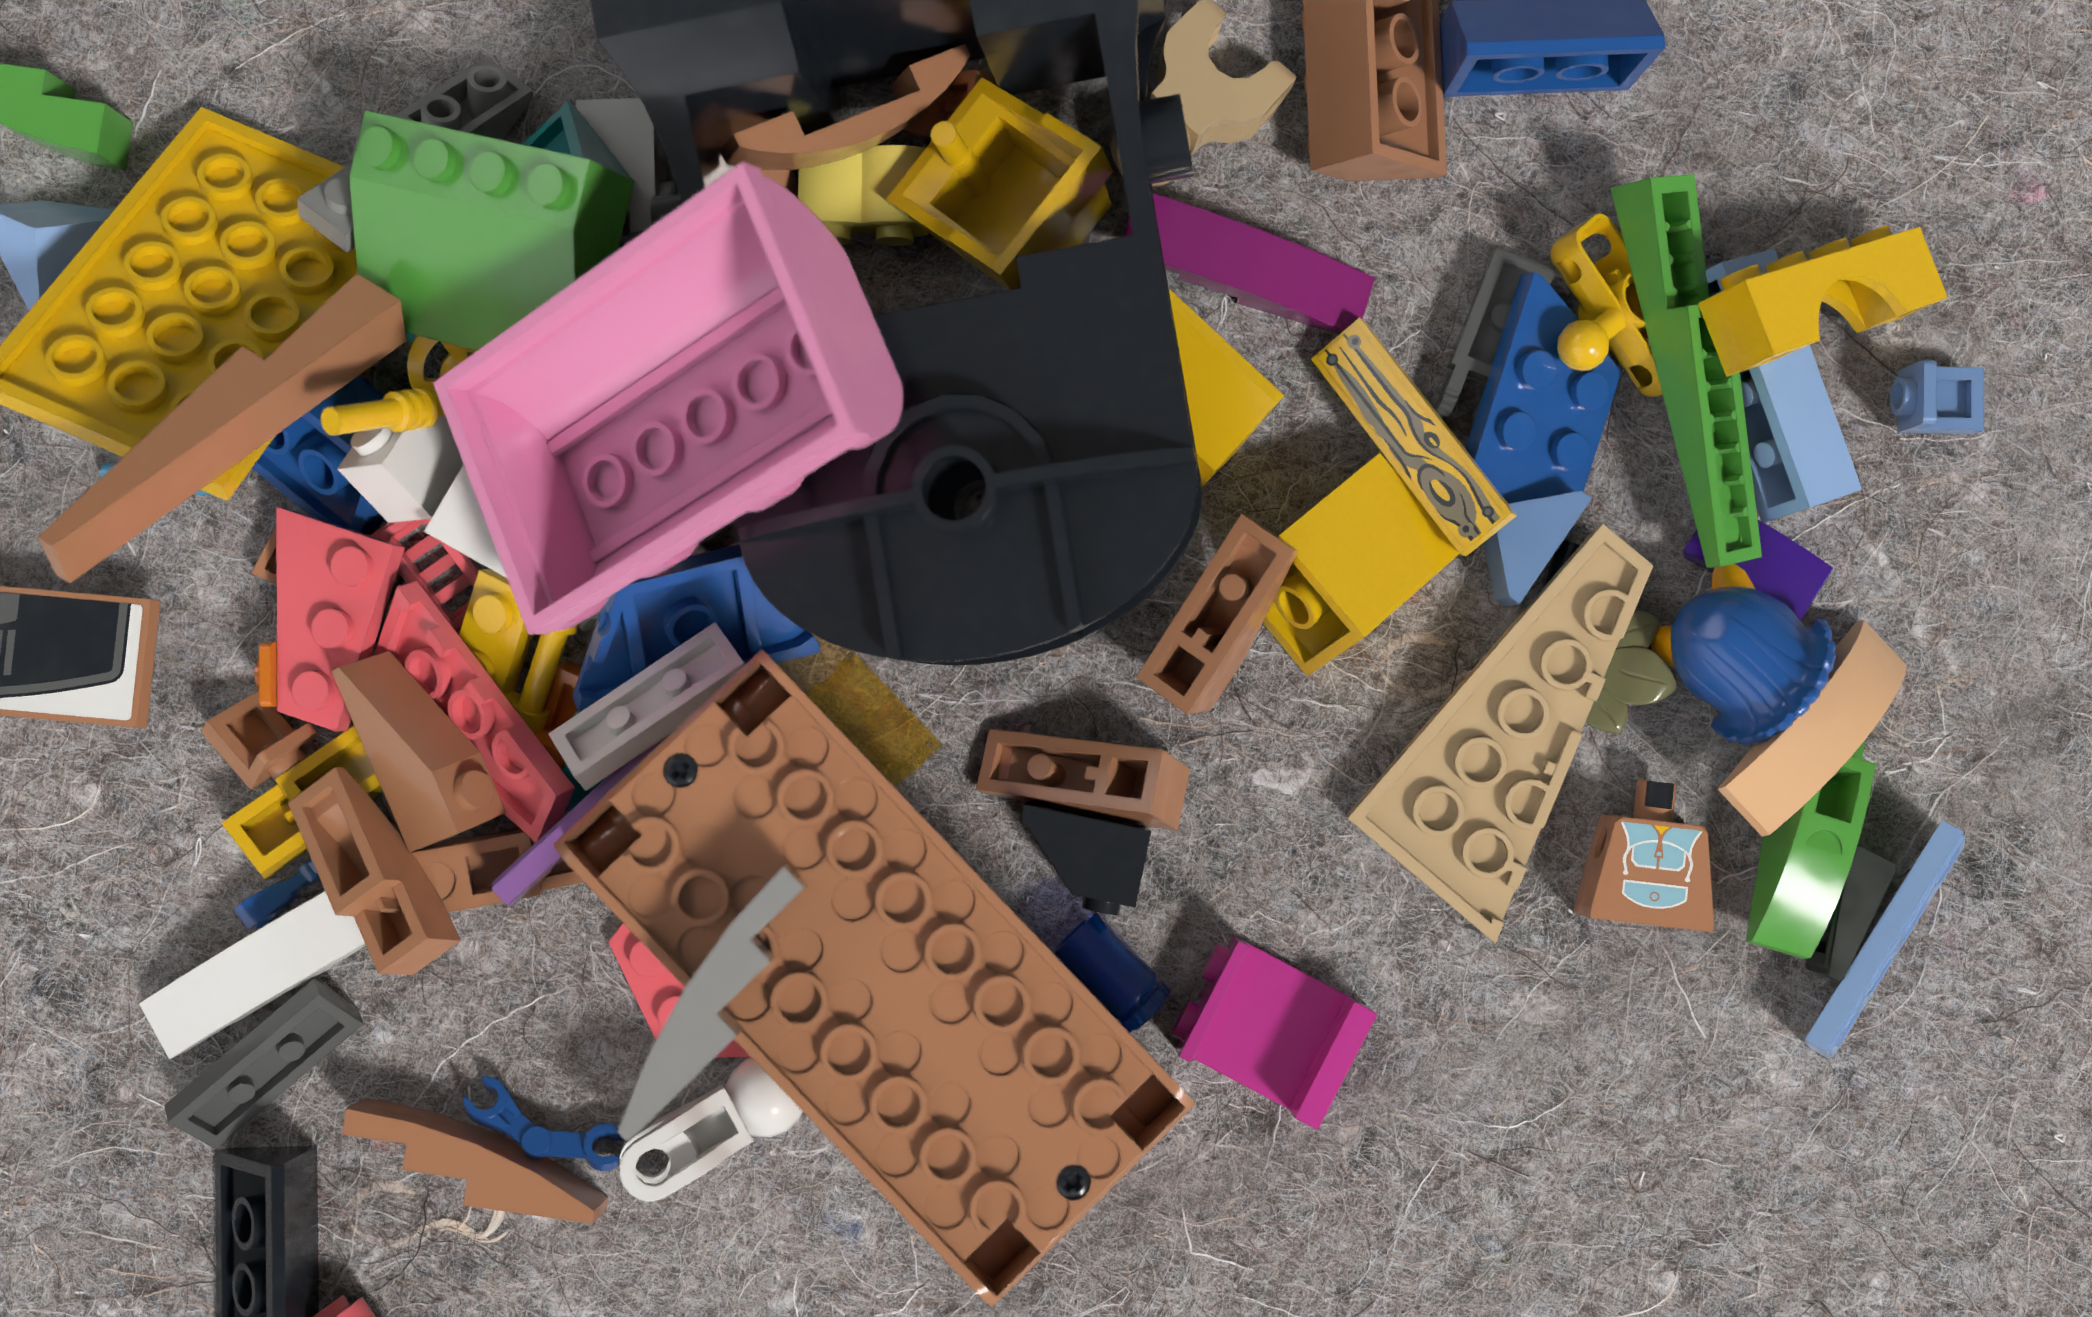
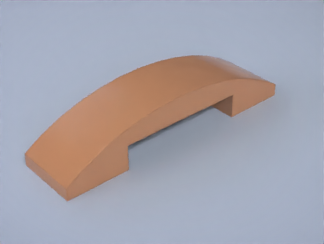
(783, 146)

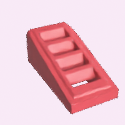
(409, 571)

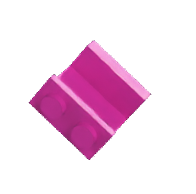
(1273, 1029)

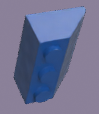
(1546, 46)
(305, 464)

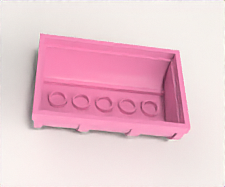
(668, 396)

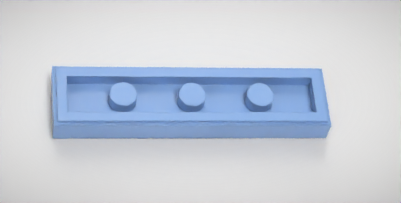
(1886, 940)

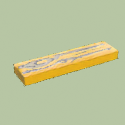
(1413, 437)

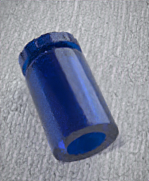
(1112, 972)

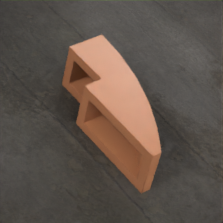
(372, 875)

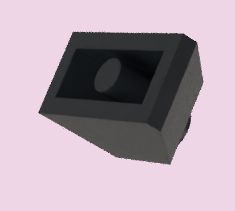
(1092, 855)

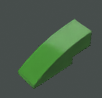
(47, 114)

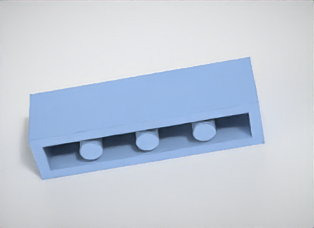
(1790, 424)

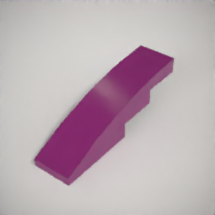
(1259, 267)

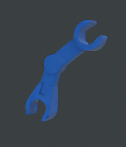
(272, 901)
(536, 1140)

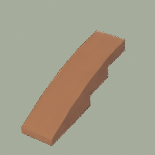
(494, 1166)

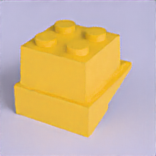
(1005, 183)

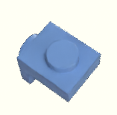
(1938, 399)

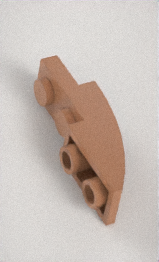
(466, 867)

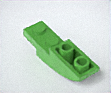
(1808, 863)

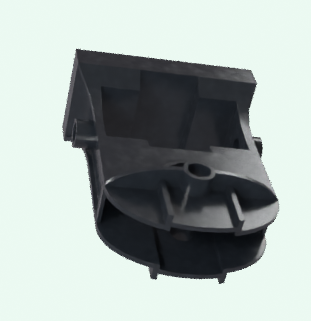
(1038, 392)

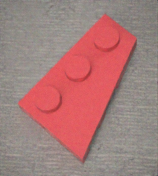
(328, 610)

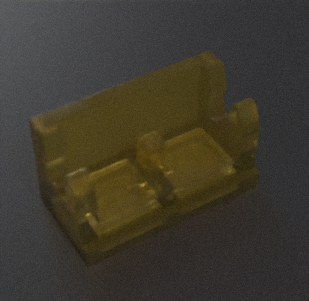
(874, 720)

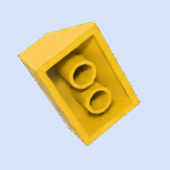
(1222, 390)

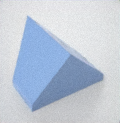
(42, 240)

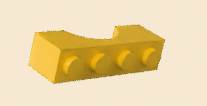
(1778, 311)

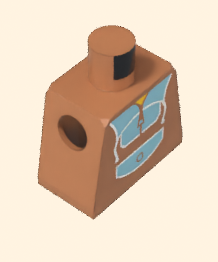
(1648, 866)

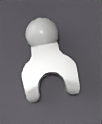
(708, 1131)

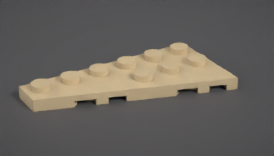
(1493, 757)

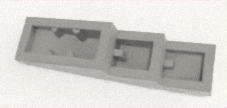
(698, 1022)

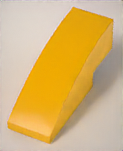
(267, 827)

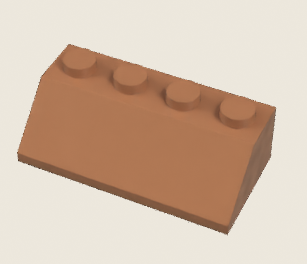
(1374, 89)

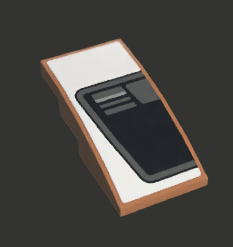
(76, 656)

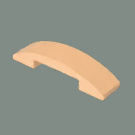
(1800, 760)

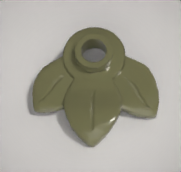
(1633, 676)

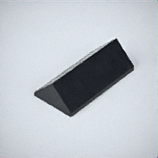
(266, 1232)

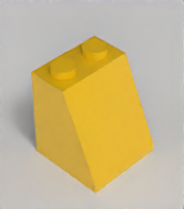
(1354, 564)

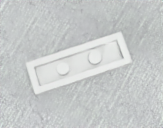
(646, 707)

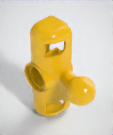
(1607, 307)

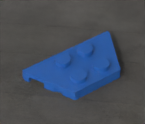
(1536, 413)
(672, 607)

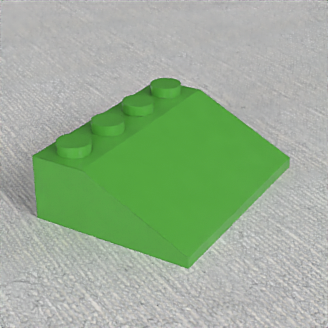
(476, 225)

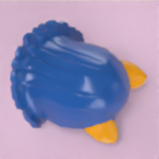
(1747, 657)

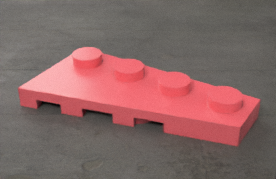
(434, 654)

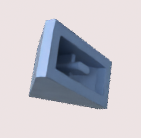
(1528, 542)

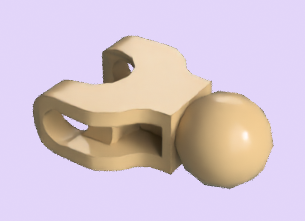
(1213, 102)

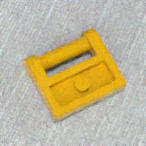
(501, 642)

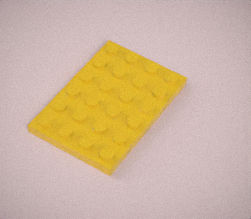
(175, 285)

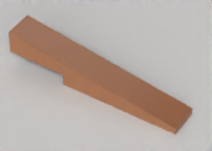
(225, 422)

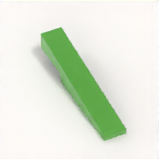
(1702, 404)

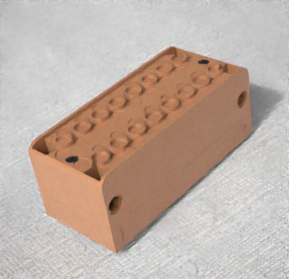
(899, 982)

